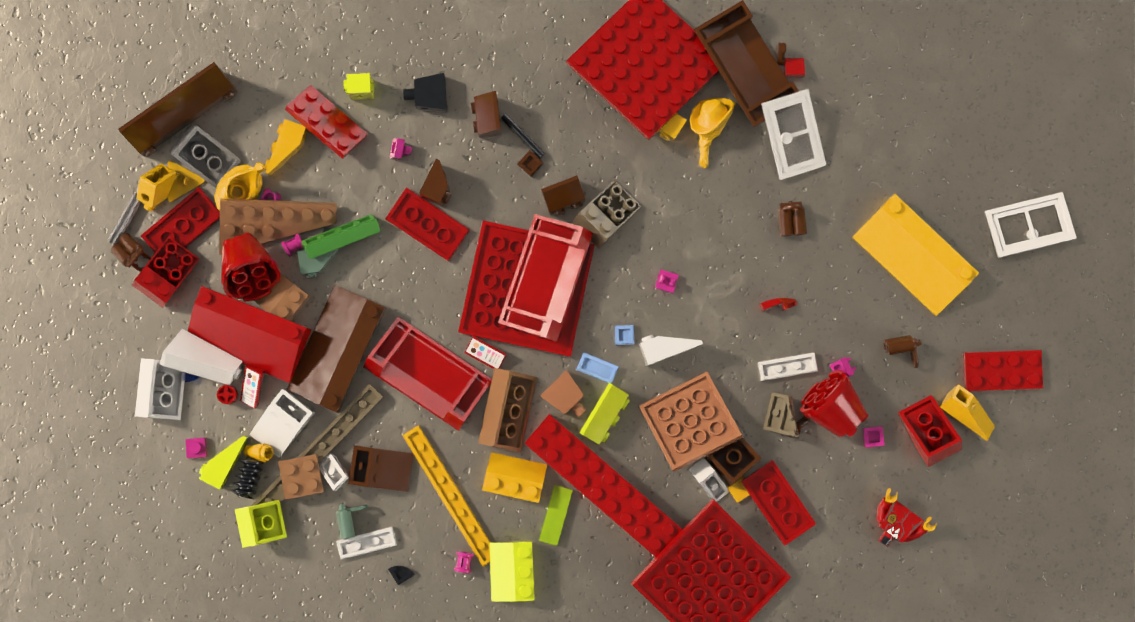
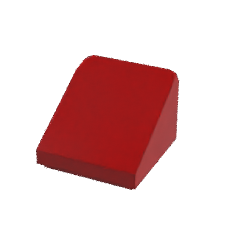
(794, 67)

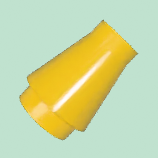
(261, 452)

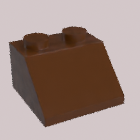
(487, 115)
(436, 186)
(563, 195)

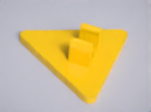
(184, 181)

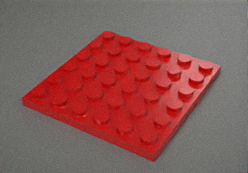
(644, 64)
(489, 284)
(711, 572)

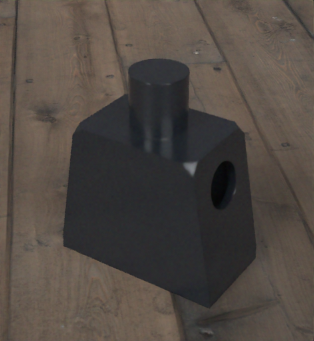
(428, 93)

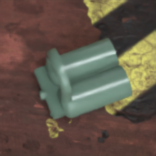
(345, 520)

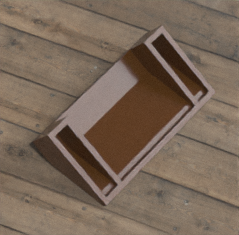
(744, 60)
(178, 109)
(336, 348)

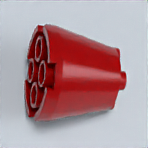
(247, 268)
(834, 405)

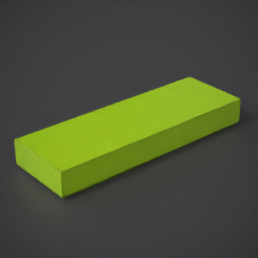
(555, 515)

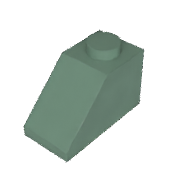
(316, 265)

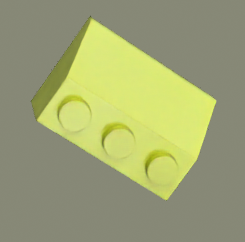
(605, 414)
(511, 571)

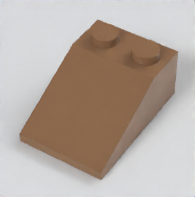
(285, 299)

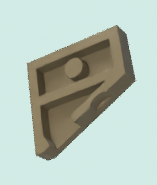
(781, 415)

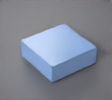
(624, 335)

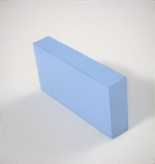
(597, 368)

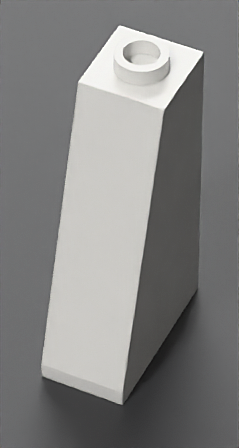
(201, 359)

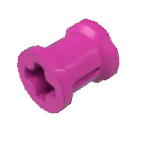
(292, 245)
(463, 562)

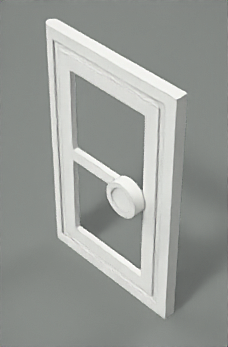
(1032, 234)

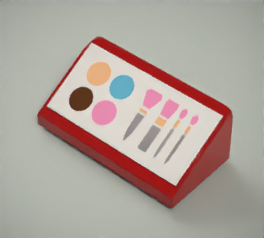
(485, 353)
(252, 386)

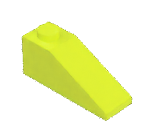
(220, 467)

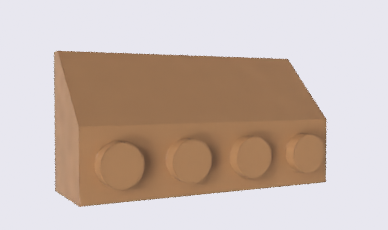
(507, 410)

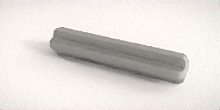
(125, 219)

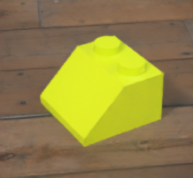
(260, 523)

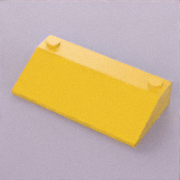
(915, 254)

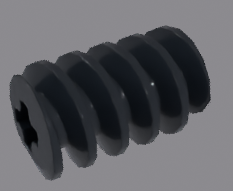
(247, 477)

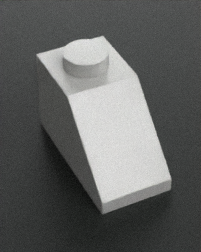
(709, 480)

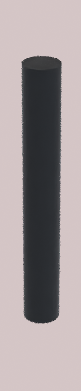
(523, 136)

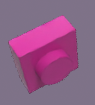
(873, 436)
(196, 447)

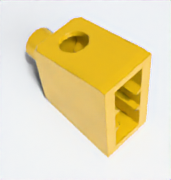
(155, 186)

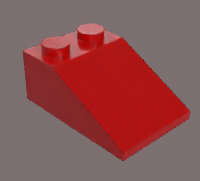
(930, 431)

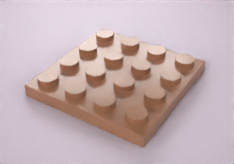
(690, 421)

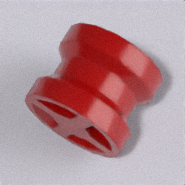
(223, 394)

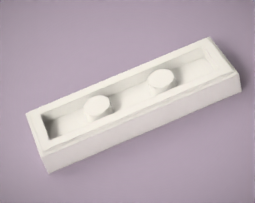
(787, 366)
(366, 542)

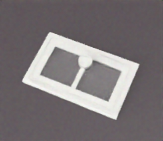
(793, 134)

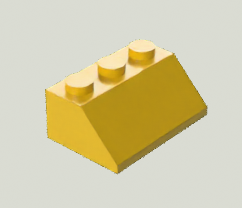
(514, 477)

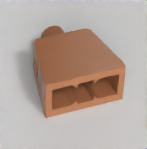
(565, 395)

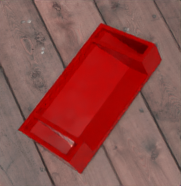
(545, 277)
(249, 333)
(427, 373)

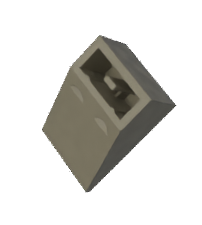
(607, 213)

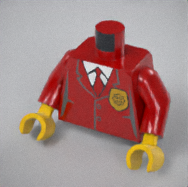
(899, 521)

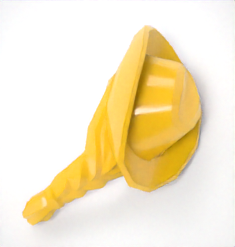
(708, 121)
(240, 183)

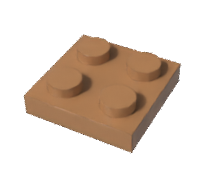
(301, 476)

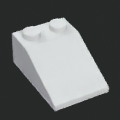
(662, 347)

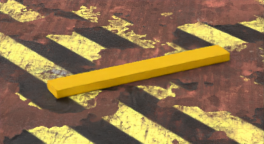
(449, 493)

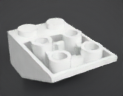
(282, 422)

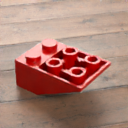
(165, 271)

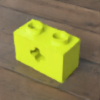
(359, 86)

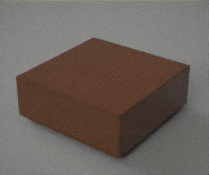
(530, 163)

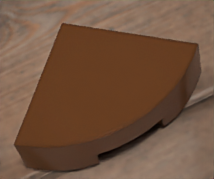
(781, 50)

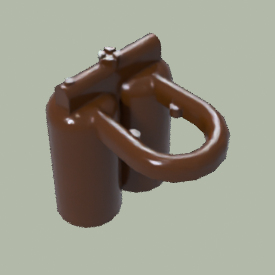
(792, 219)
(128, 251)
(901, 345)

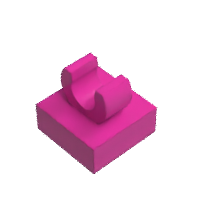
(398, 149)
(666, 281)
(843, 364)

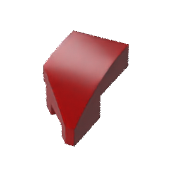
(785, 303)

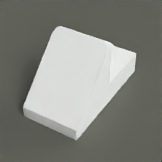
(333, 471)

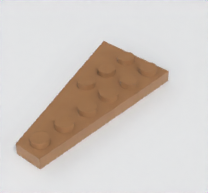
(272, 219)

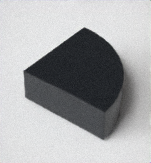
(400, 573)

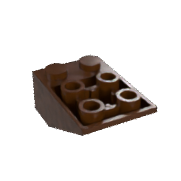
(380, 468)

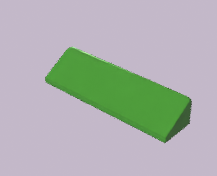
(340, 236)

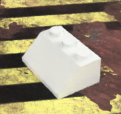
(159, 391)

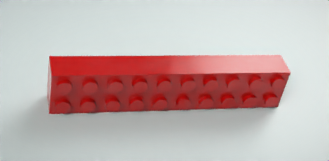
(603, 485)

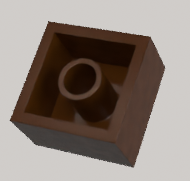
(733, 460)

